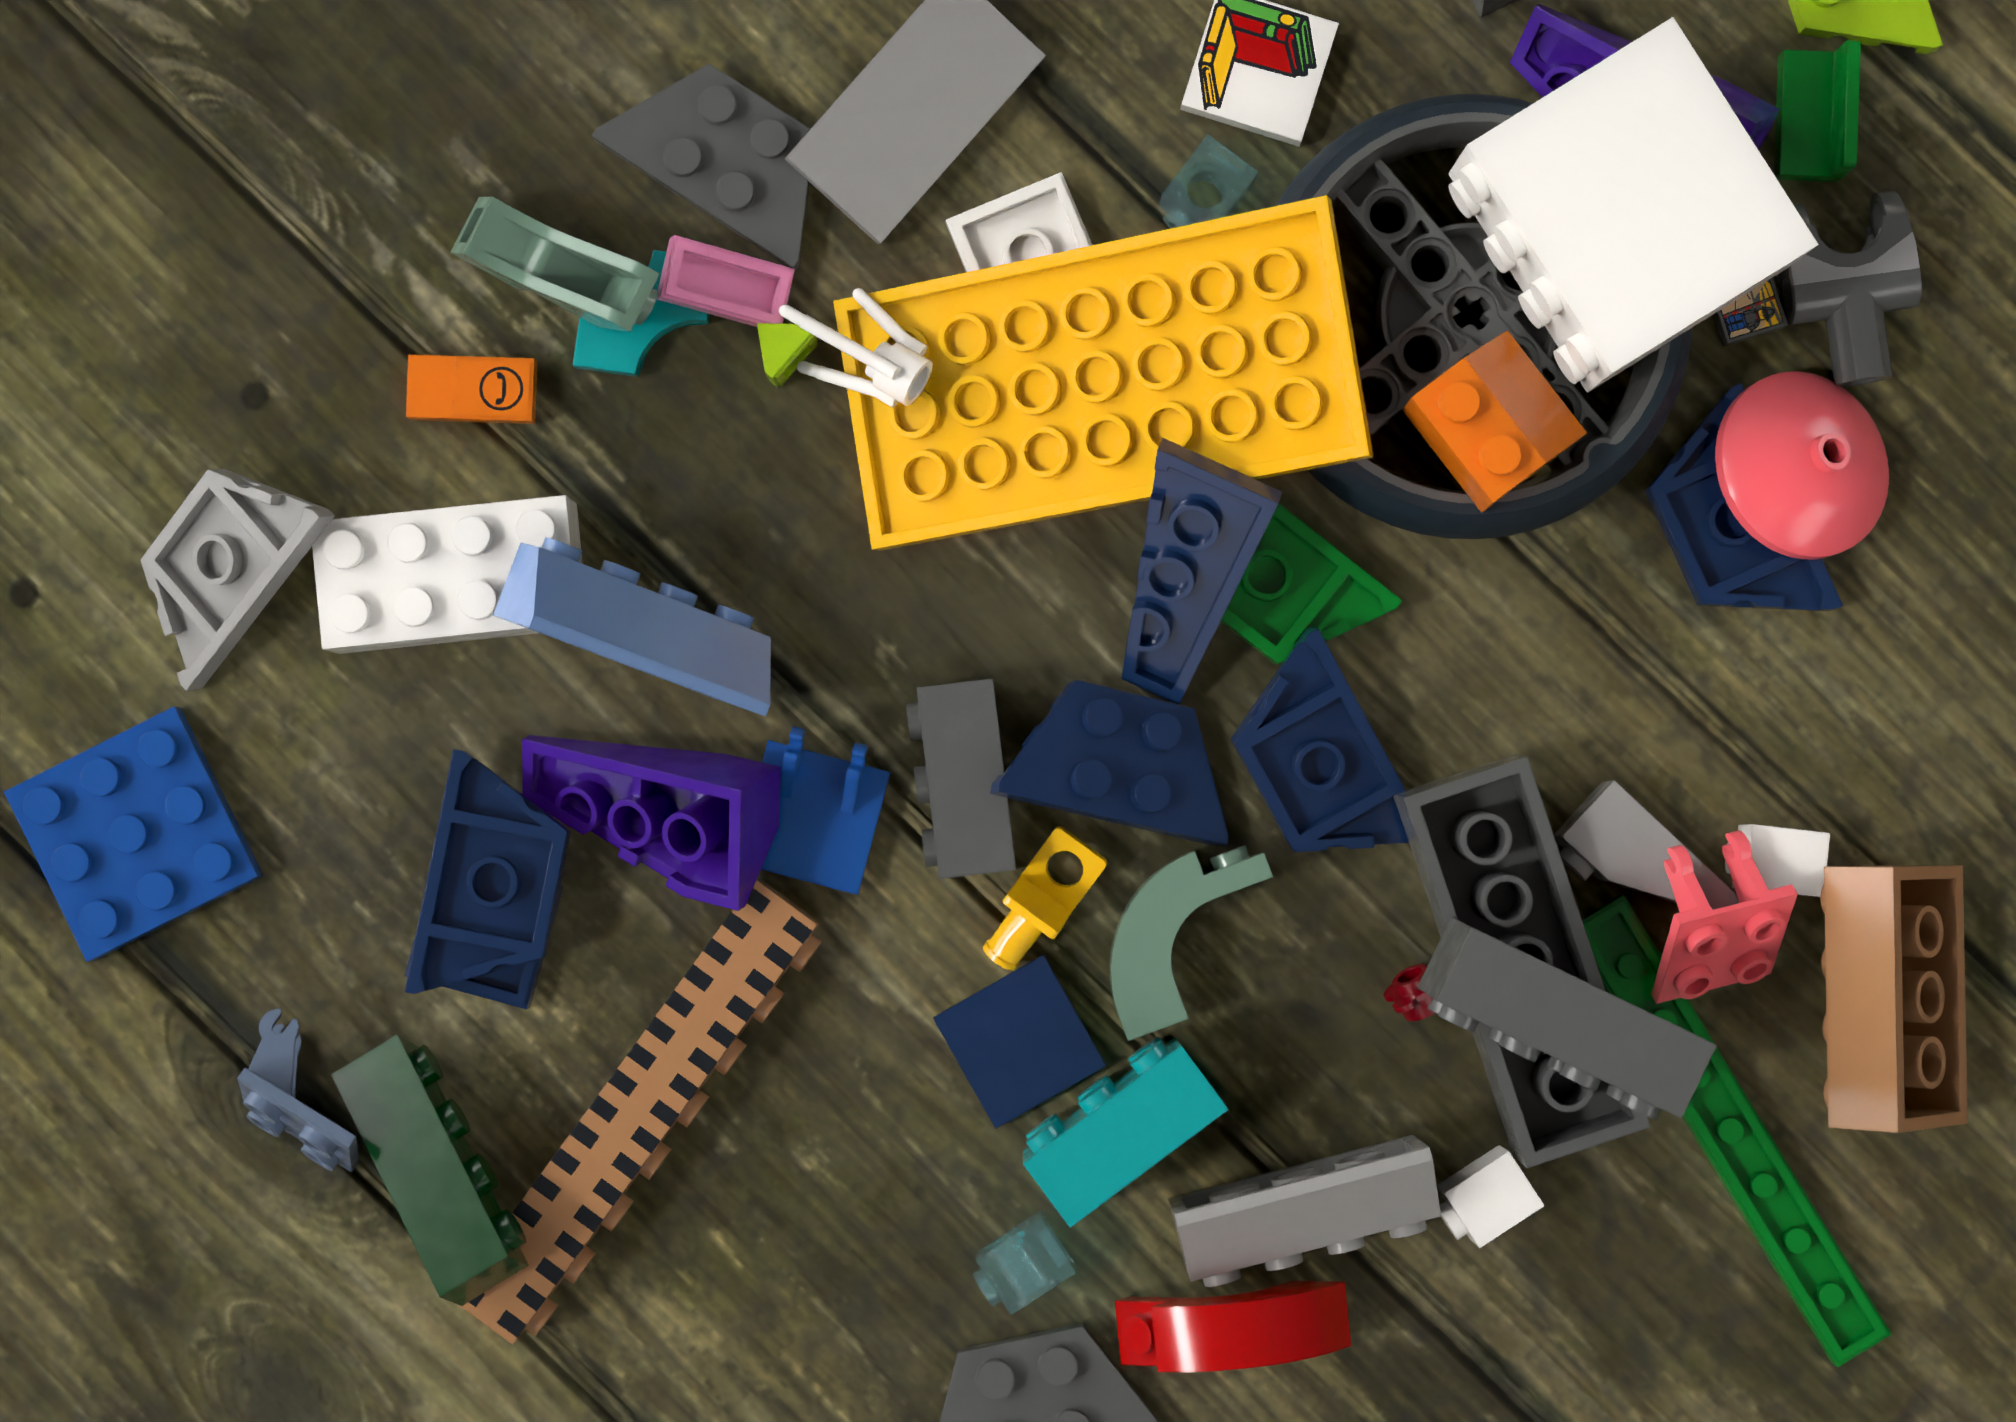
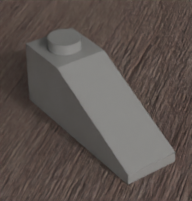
(1628, 847)

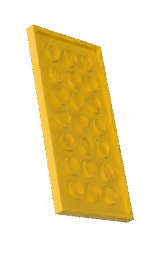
(1082, 359)

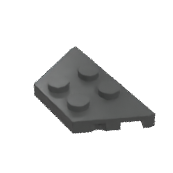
(720, 154)
(1041, 1379)

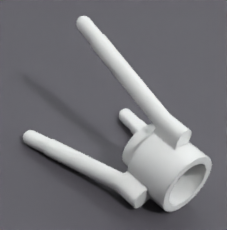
(896, 370)

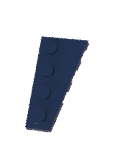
(1193, 556)

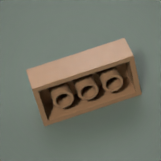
(1894, 997)

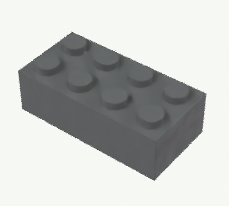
(1577, 1024)

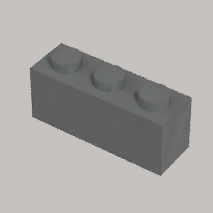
(961, 762)

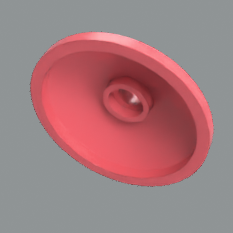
(1777, 469)

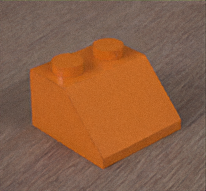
(1493, 420)

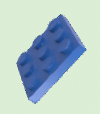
(133, 833)

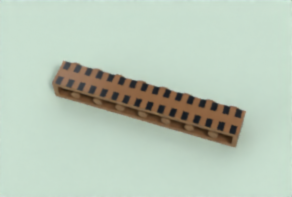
(644, 1101)

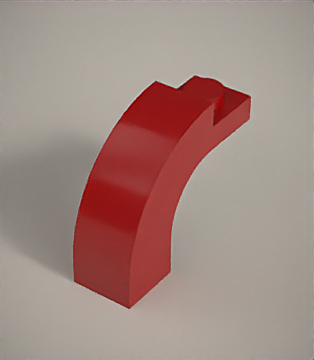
(1234, 1330)

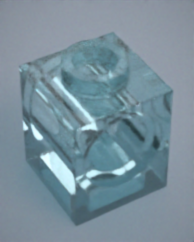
(1211, 164)
(1023, 1264)

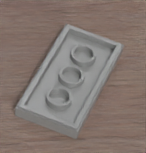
(914, 110)

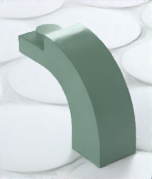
(1146, 931)

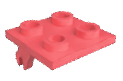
(1725, 943)

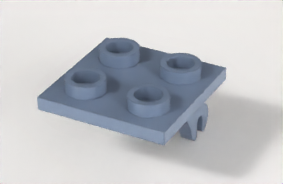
(270, 1092)

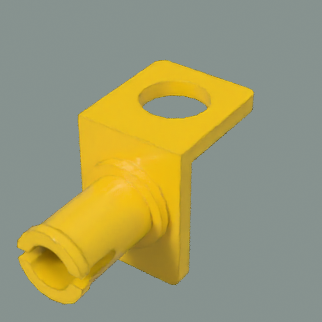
(1040, 902)

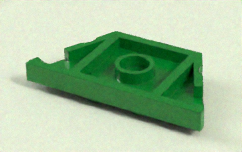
(1300, 584)

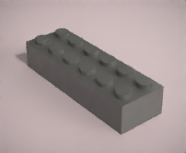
(1497, 868)

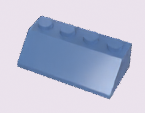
(637, 626)

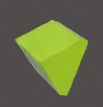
(783, 349)

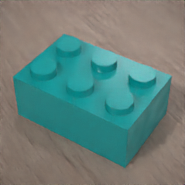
(1120, 1129)

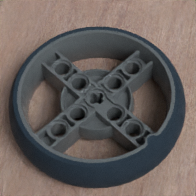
(1413, 311)

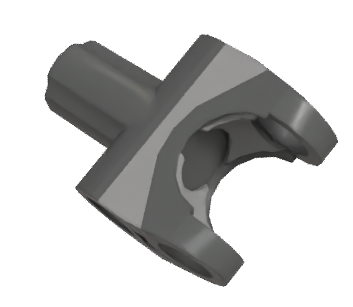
(1857, 290)

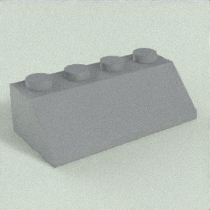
(1306, 1209)

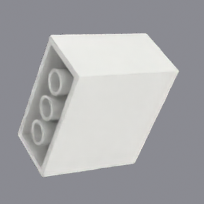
(1628, 206)

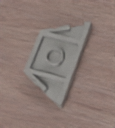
(224, 563)

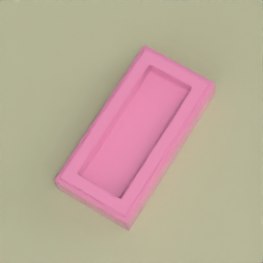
(724, 282)

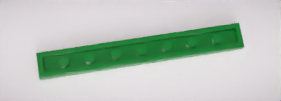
(1745, 1154)

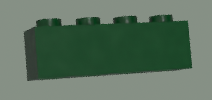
(431, 1169)

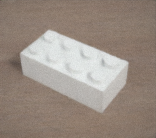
(428, 571)

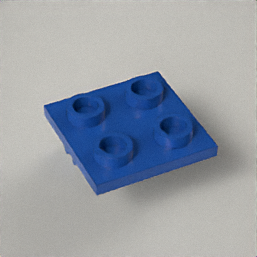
(824, 814)

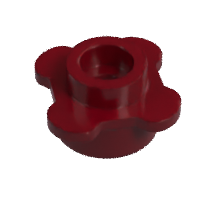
(1407, 997)

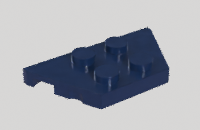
(1711, 546)
(1319, 756)
(1119, 763)
(487, 880)

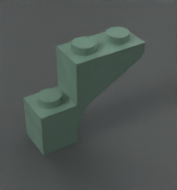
(557, 266)

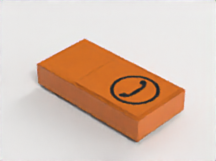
(471, 389)

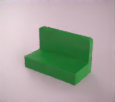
(1817, 113)

